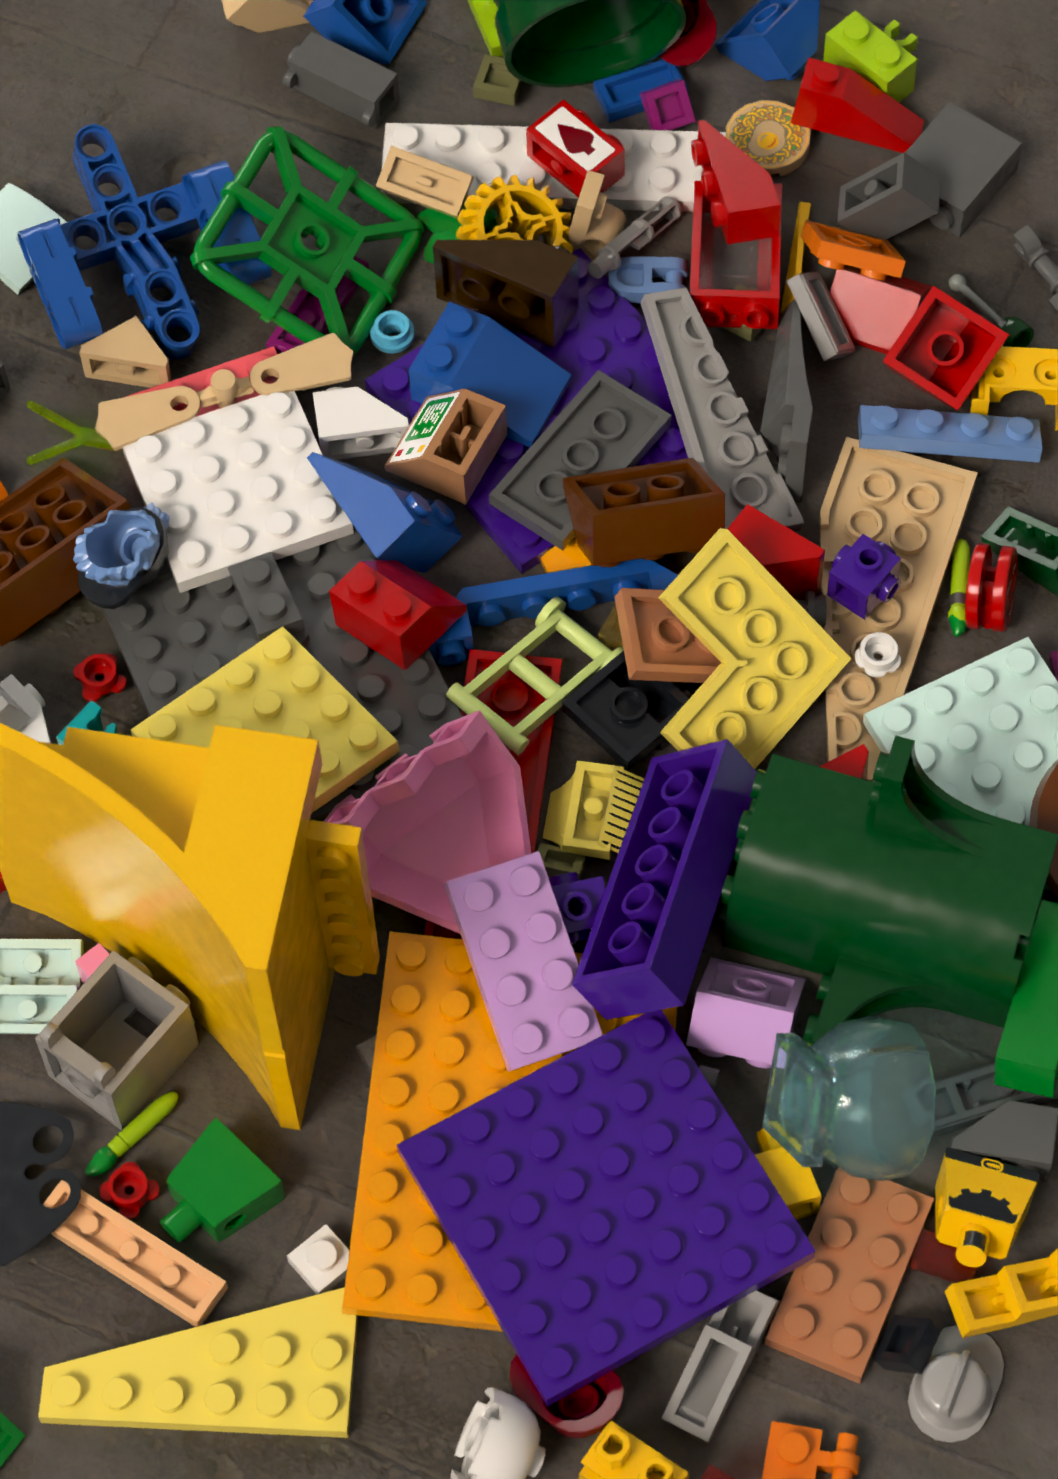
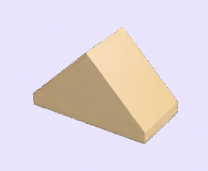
(126, 356)

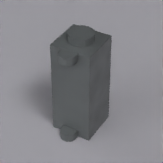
(342, 80)

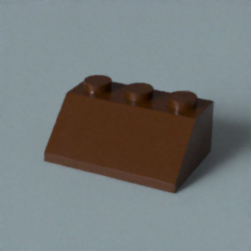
(644, 511)

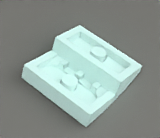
(18, 212)
(36, 981)

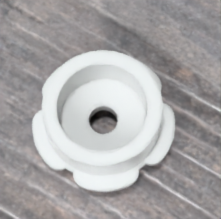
(880, 644)

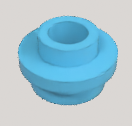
(392, 322)

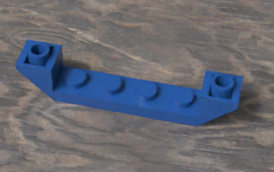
(528, 595)

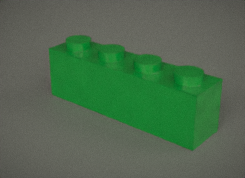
(1030, 1036)

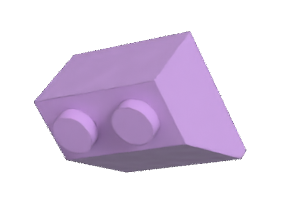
(742, 1011)

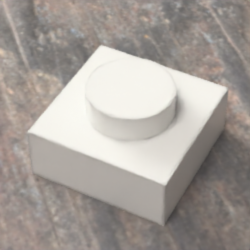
(321, 1260)

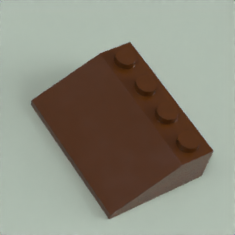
(40, 539)

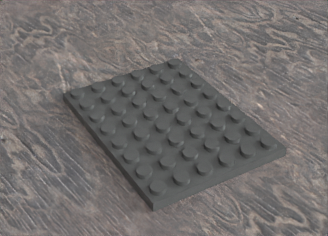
(186, 636)

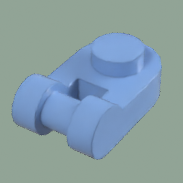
(636, 274)

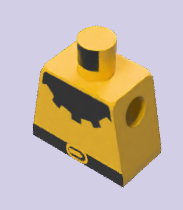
(981, 1205)

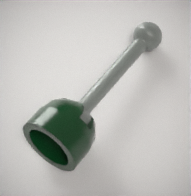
(1019, 331)

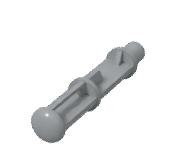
(635, 235)

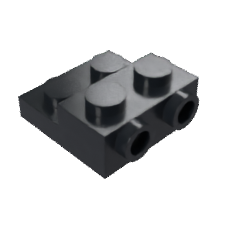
(625, 713)

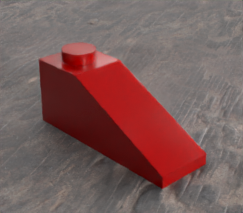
(851, 107)

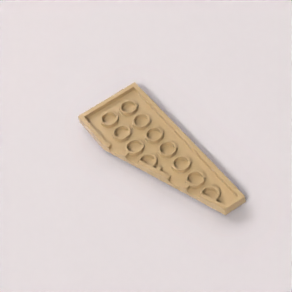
(919, 514)

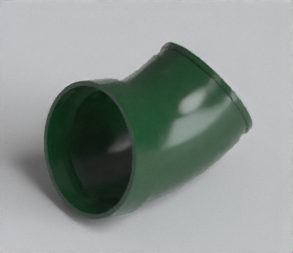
(584, 39)

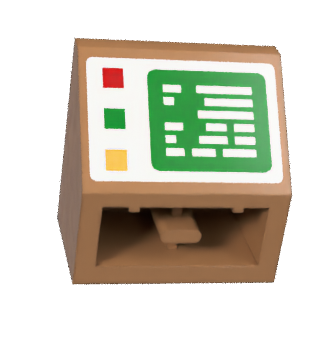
(450, 443)

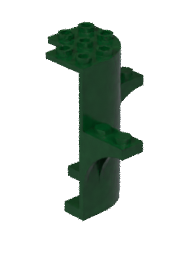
(884, 890)

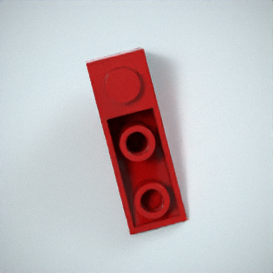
(740, 188)

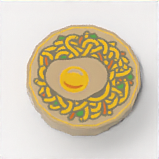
(768, 137)

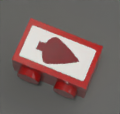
(570, 145)

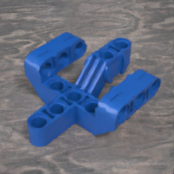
(146, 265)

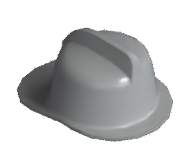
(956, 1386)

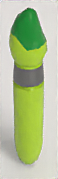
(958, 589)

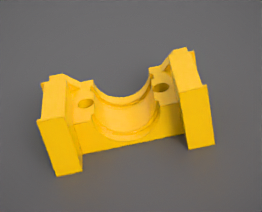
(1015, 371)

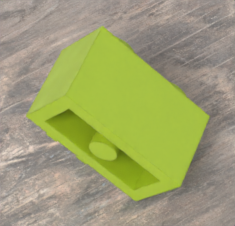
(874, 54)

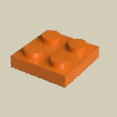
(843, 247)

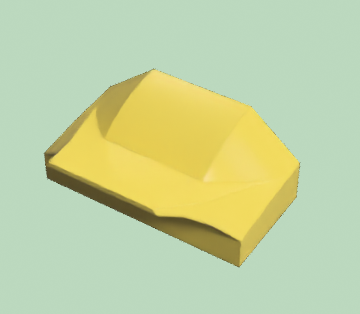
(579, 810)

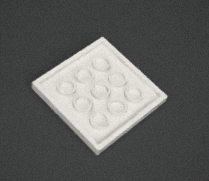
(236, 487)

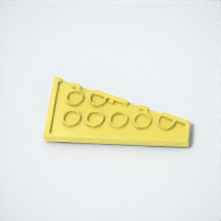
(245, 1374)

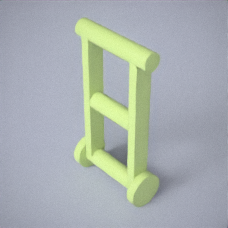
(547, 622)

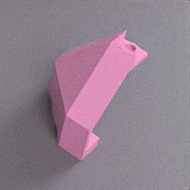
(440, 818)

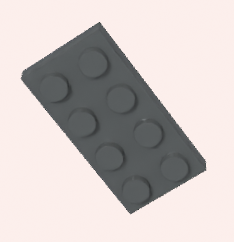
(596, 432)

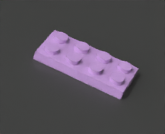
(522, 960)

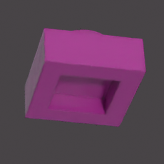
(667, 106)

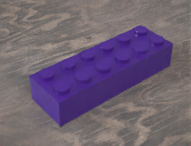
(666, 881)

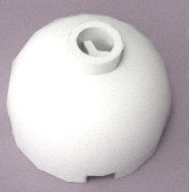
(500, 1440)

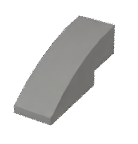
(719, 1364)

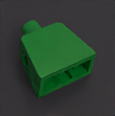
(219, 1187)

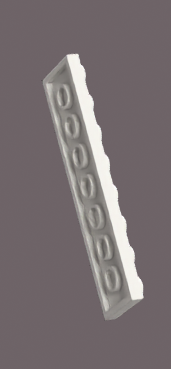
(655, 161)

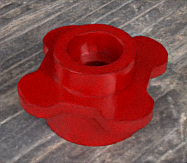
(98, 665)
(129, 1176)

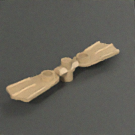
(300, 368)

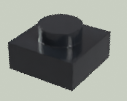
(907, 1344)

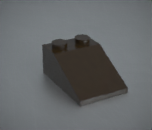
(512, 282)

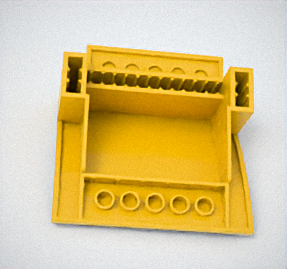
(201, 876)

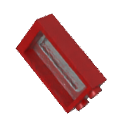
(737, 280)

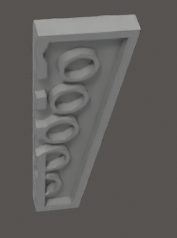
(711, 414)

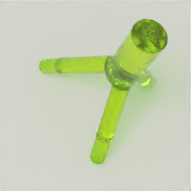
(83, 435)

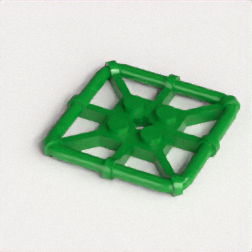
(297, 217)

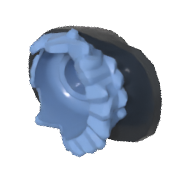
(121, 554)

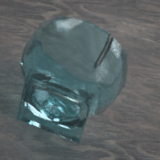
(854, 1098)

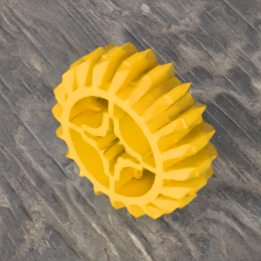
(510, 202)

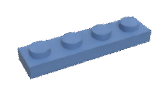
(949, 433)

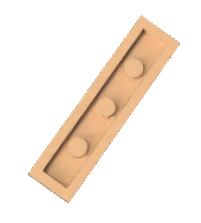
(138, 1257)

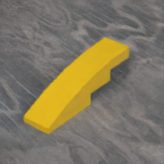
(1007, 1299)

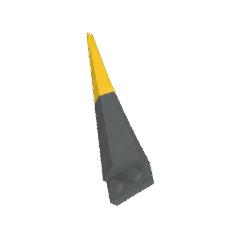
(788, 398)

